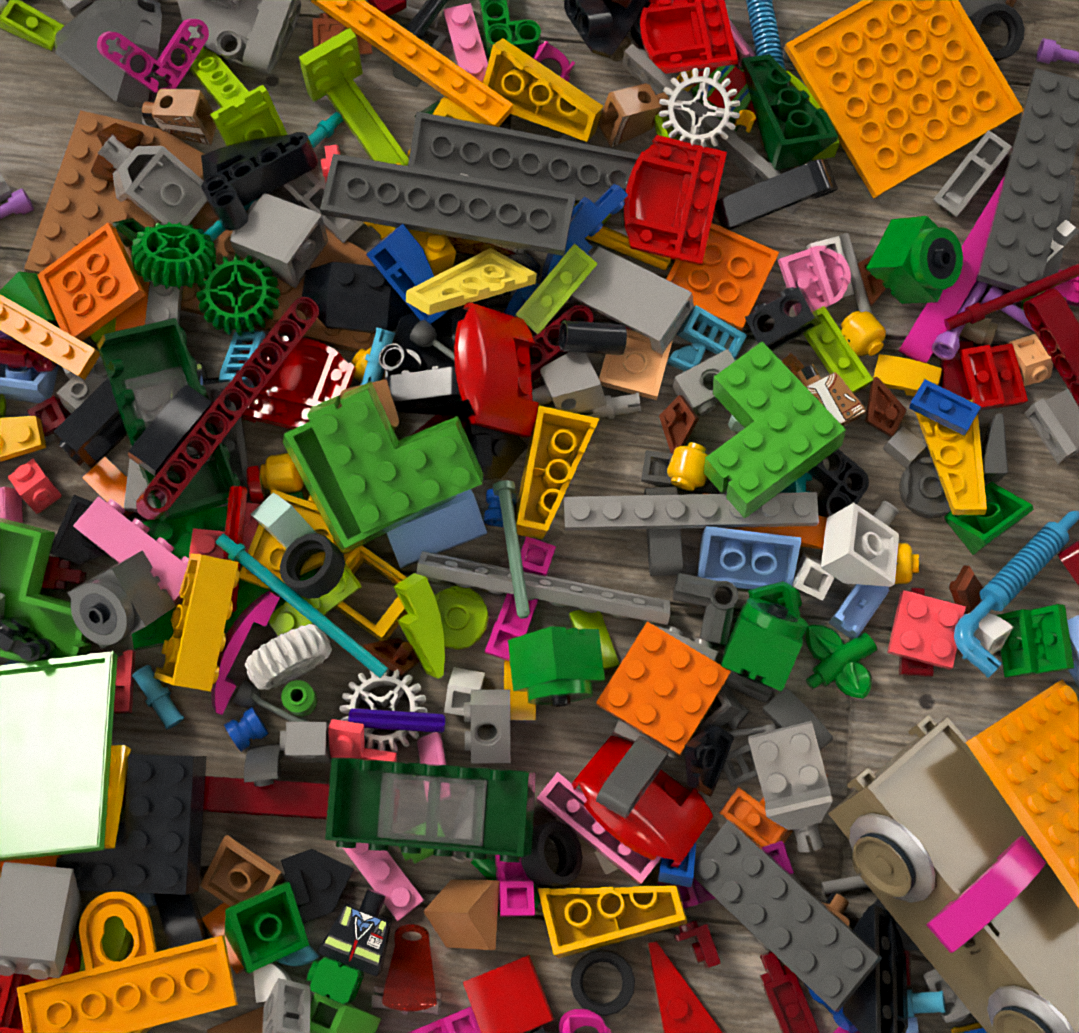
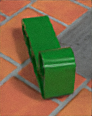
(501, 27)

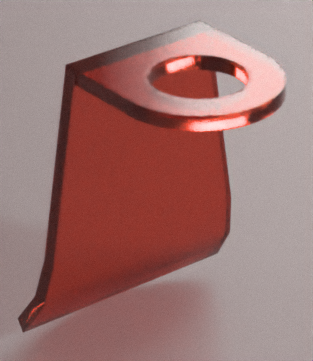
(410, 974)

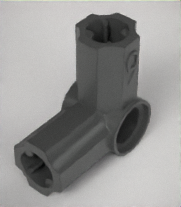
(701, 592)

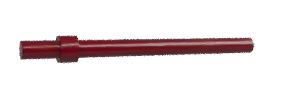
(977, 311)

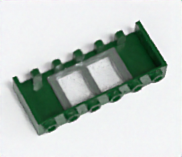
(145, 373)
(431, 808)

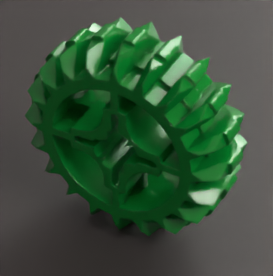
(173, 255)
(215, 292)

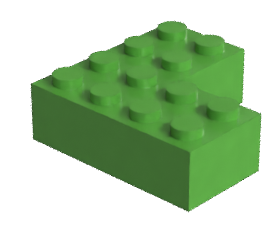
(782, 435)
(386, 475)
(327, 495)
(22, 571)

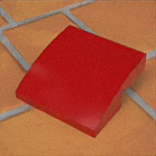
(993, 376)
(509, 998)

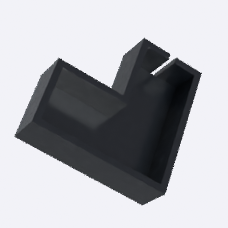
(159, 835)

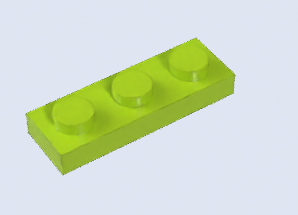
(556, 288)
(836, 353)
(289, 618)

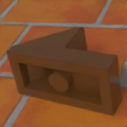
(127, 136)

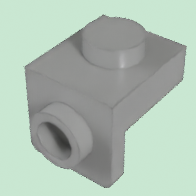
(955, 1008)

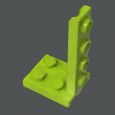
(331, 72)
(242, 113)

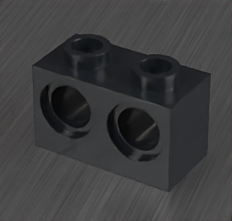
(785, 327)

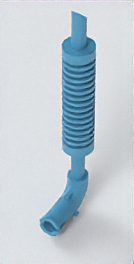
(765, 29)
(1007, 585)

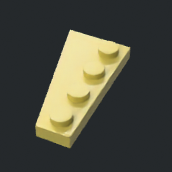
(470, 281)

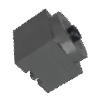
(119, 601)

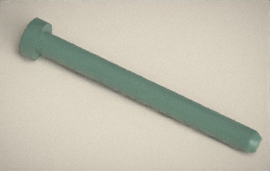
(504, 490)

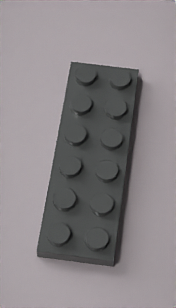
(785, 916)

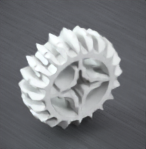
(704, 82)
(288, 657)
(392, 697)

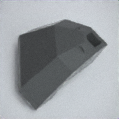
(133, 19)

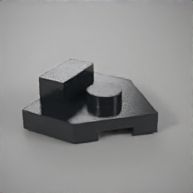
(494, 449)
(69, 542)
(706, 758)
(316, 882)

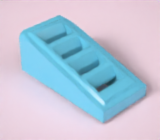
(716, 324)
(233, 355)

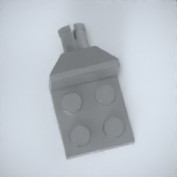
(155, 181)
(793, 780)

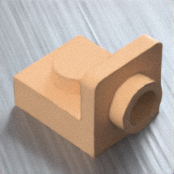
(1032, 359)

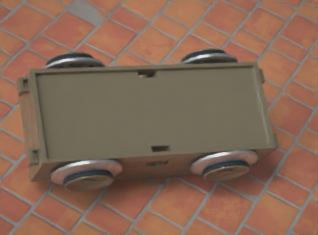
(922, 839)

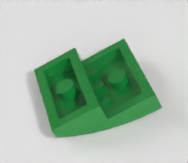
(1037, 642)

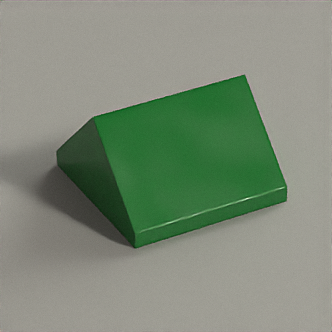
(28, 293)
(1002, 513)
(265, 927)

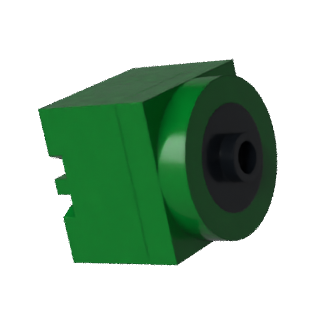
(917, 259)
(765, 642)
(556, 665)

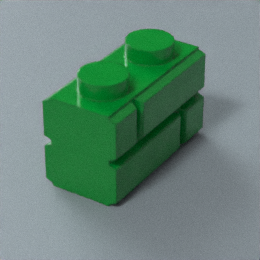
(335, 980)

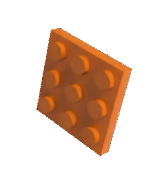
(729, 276)
(91, 283)
(663, 688)

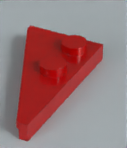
(677, 1003)

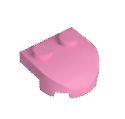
(817, 272)

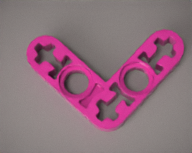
(163, 65)

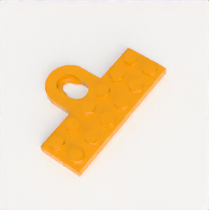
(133, 992)

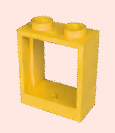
(388, 622)

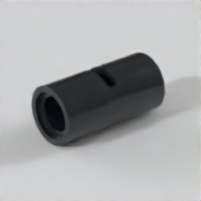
(592, 337)

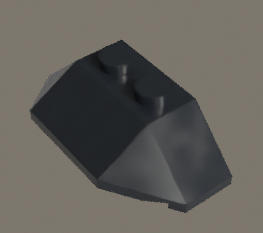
(354, 297)
(881, 999)

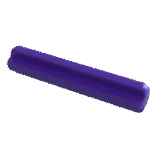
(398, 720)

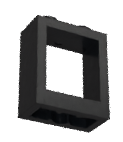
(92, 428)

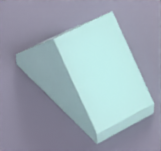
(281, 520)

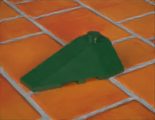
(786, 118)

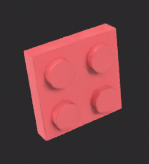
(925, 629)

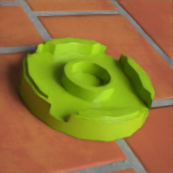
(462, 616)

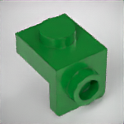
(779, 593)

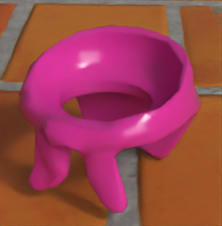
(548, 51)
(581, 1017)

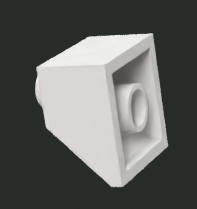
(860, 548)

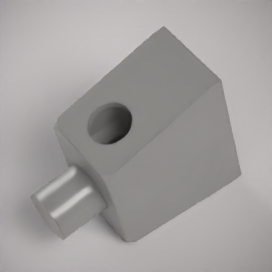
(570, 384)

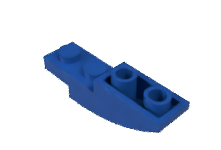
(586, 221)

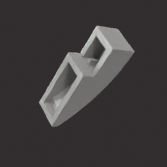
(973, 173)
(308, 193)

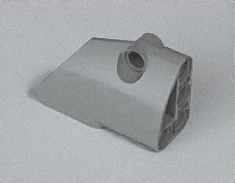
(257, 26)

